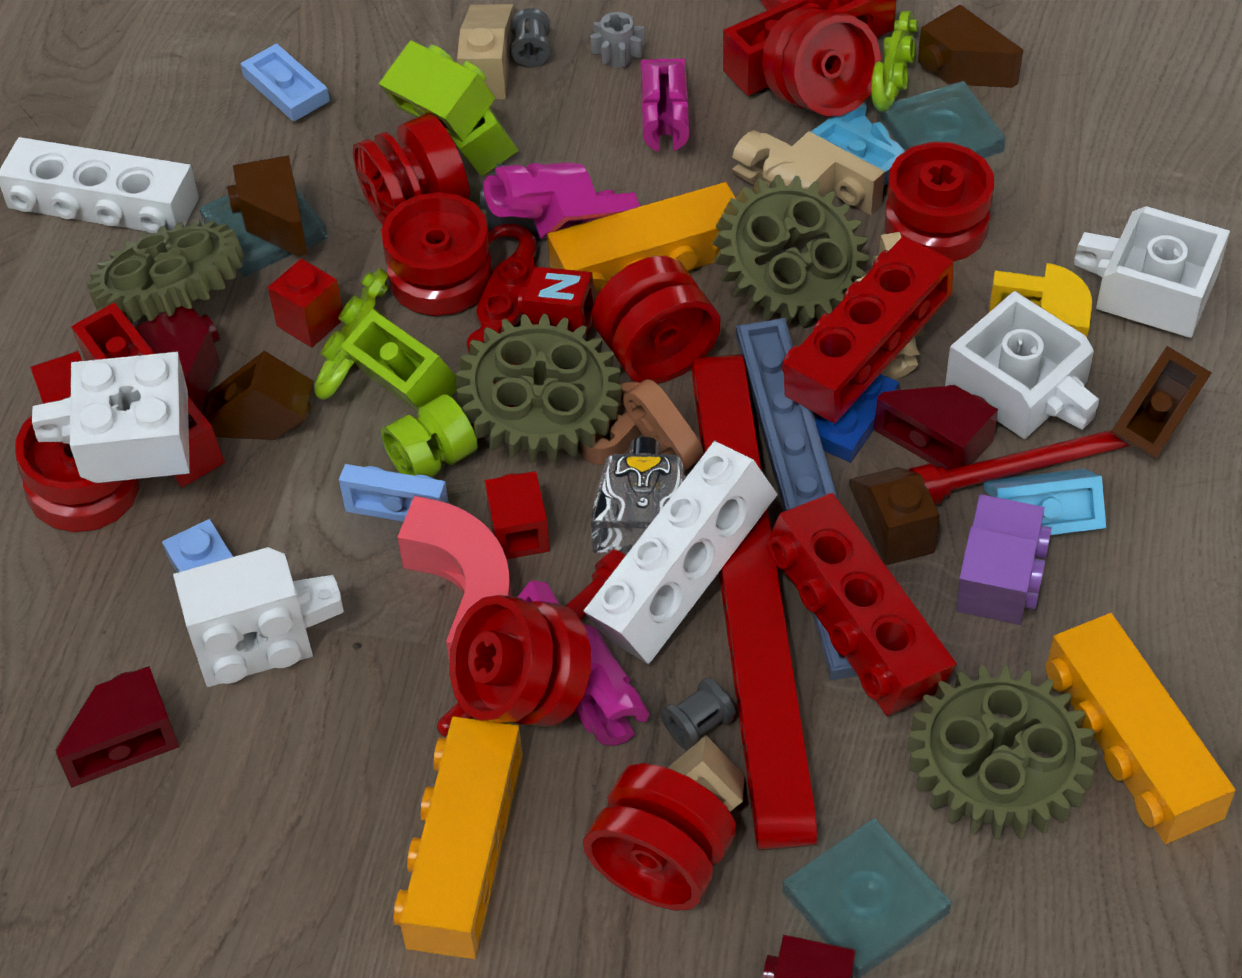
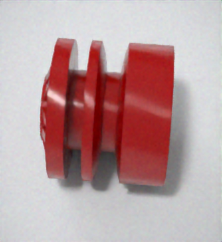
(415, 164)

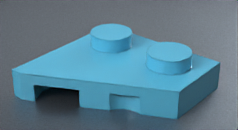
(861, 138)

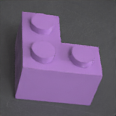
(999, 561)

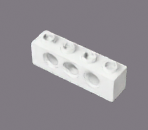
(97, 186)
(681, 552)

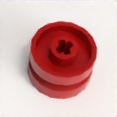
(820, 60)
(940, 198)
(437, 253)
(655, 319)
(60, 494)
(519, 661)
(660, 836)

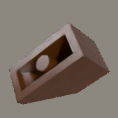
(968, 50)
(269, 203)
(259, 400)
(1161, 402)
(897, 513)

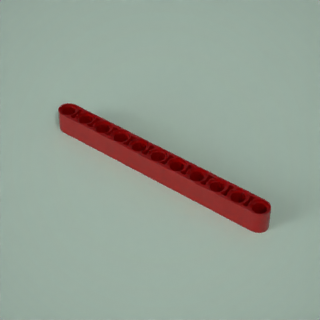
(757, 632)

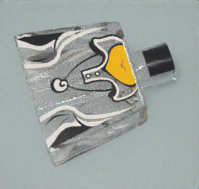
(632, 494)

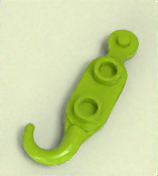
(892, 75)
(356, 309)

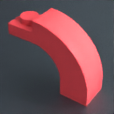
(457, 547)

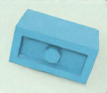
(1070, 498)

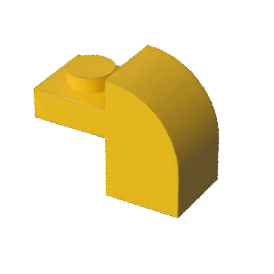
(1057, 292)

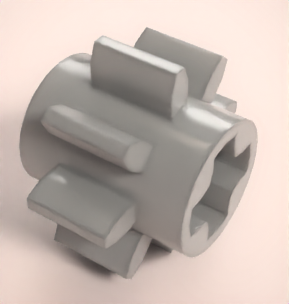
(617, 39)

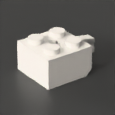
(1156, 269)
(1025, 366)
(122, 418)
(252, 614)

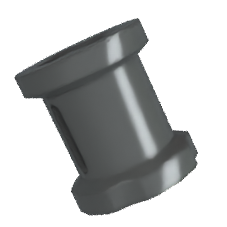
(538, 30)
(698, 713)

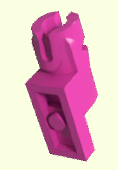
(664, 101)
(551, 195)
(608, 690)

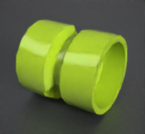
(434, 437)

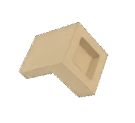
(713, 770)

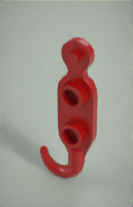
(503, 288)

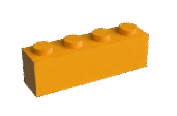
(671, 227)
(1139, 729)
(461, 838)

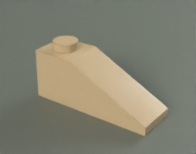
(487, 43)

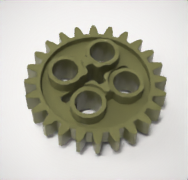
(771, 214)
(167, 269)
(538, 387)
(1036, 783)

